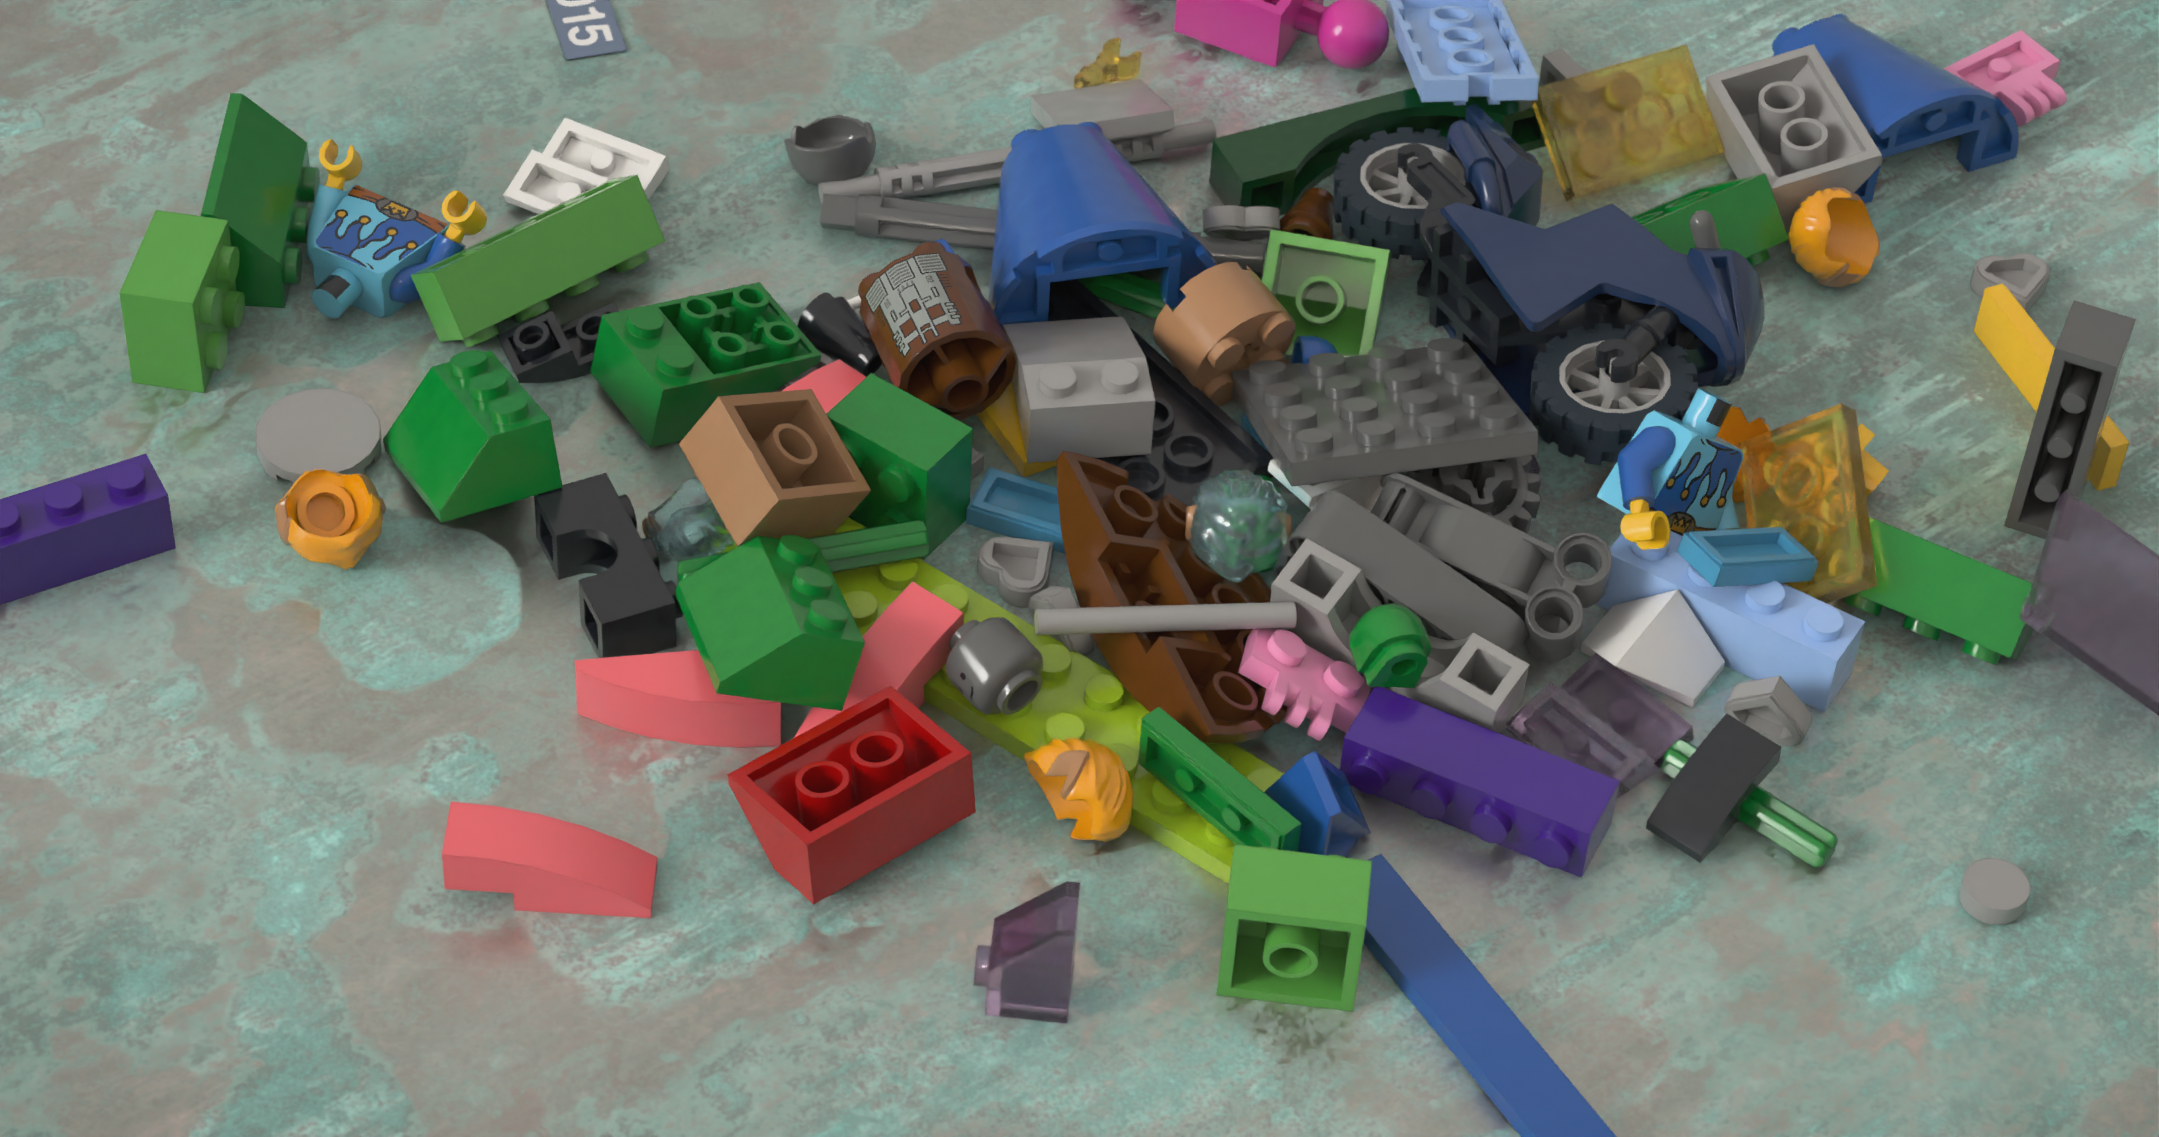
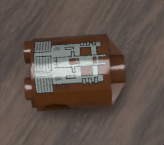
(937, 331)

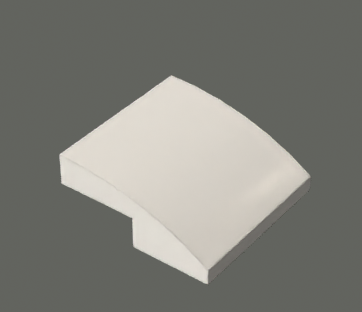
(579, 161)

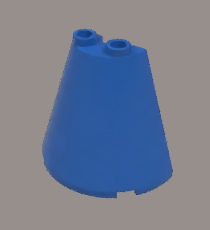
(1905, 97)
(1077, 213)

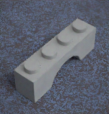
(1461, 676)

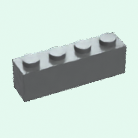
(2069, 414)

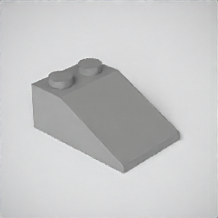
(1081, 388)

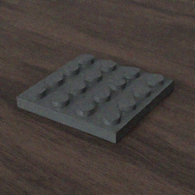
(1382, 412)

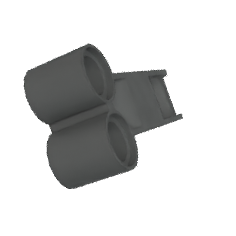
(1502, 560)

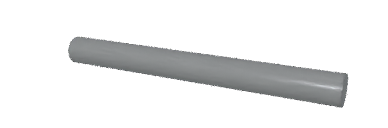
(1165, 618)

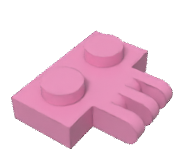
(2017, 74)
(1303, 681)

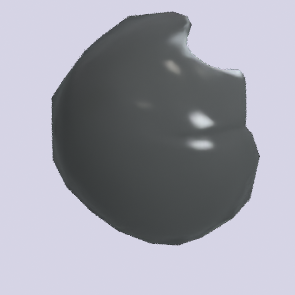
(831, 149)

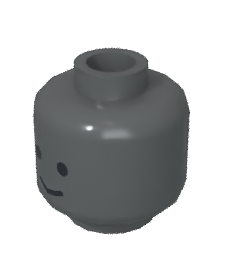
(994, 666)

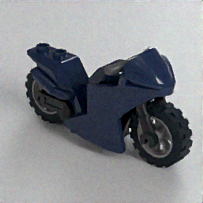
(1571, 318)

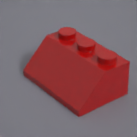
(855, 793)

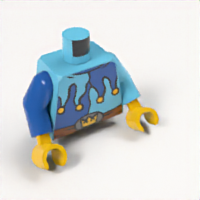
(372, 245)
(1676, 475)

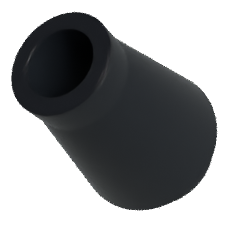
(839, 333)

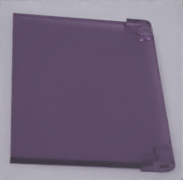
(2099, 598)

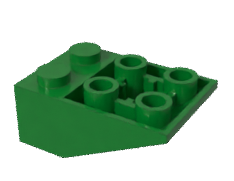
(679, 355)

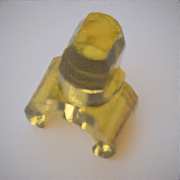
(1109, 66)

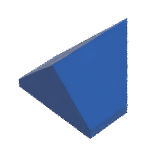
(1323, 803)

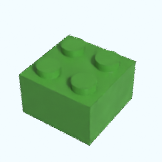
(181, 301)
(1294, 927)

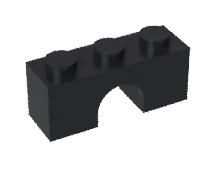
(595, 531)

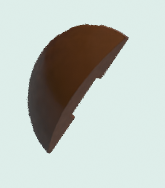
(1137, 554)

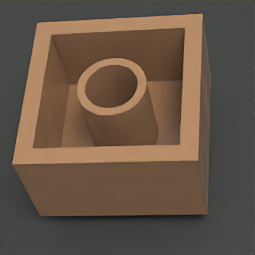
(774, 465)

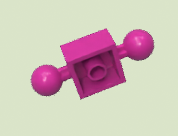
(1264, 30)

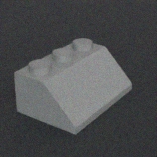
(1793, 125)

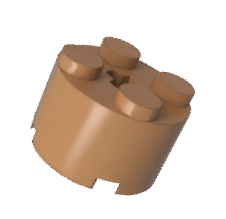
(1223, 328)

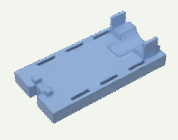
(1462, 50)

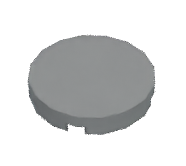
(317, 431)

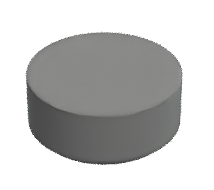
(1994, 891)

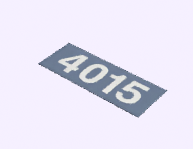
(586, 27)

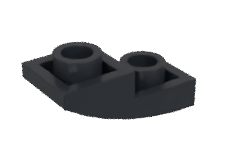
(550, 351)
(1712, 786)

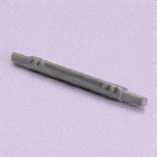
(985, 167)

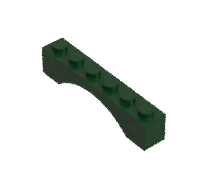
(1287, 158)

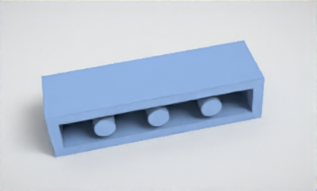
(1754, 627)

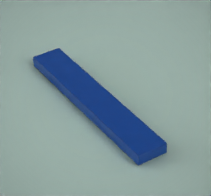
(1471, 1015)

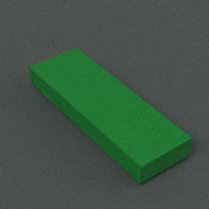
(1213, 786)

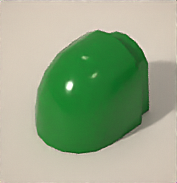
(1390, 646)

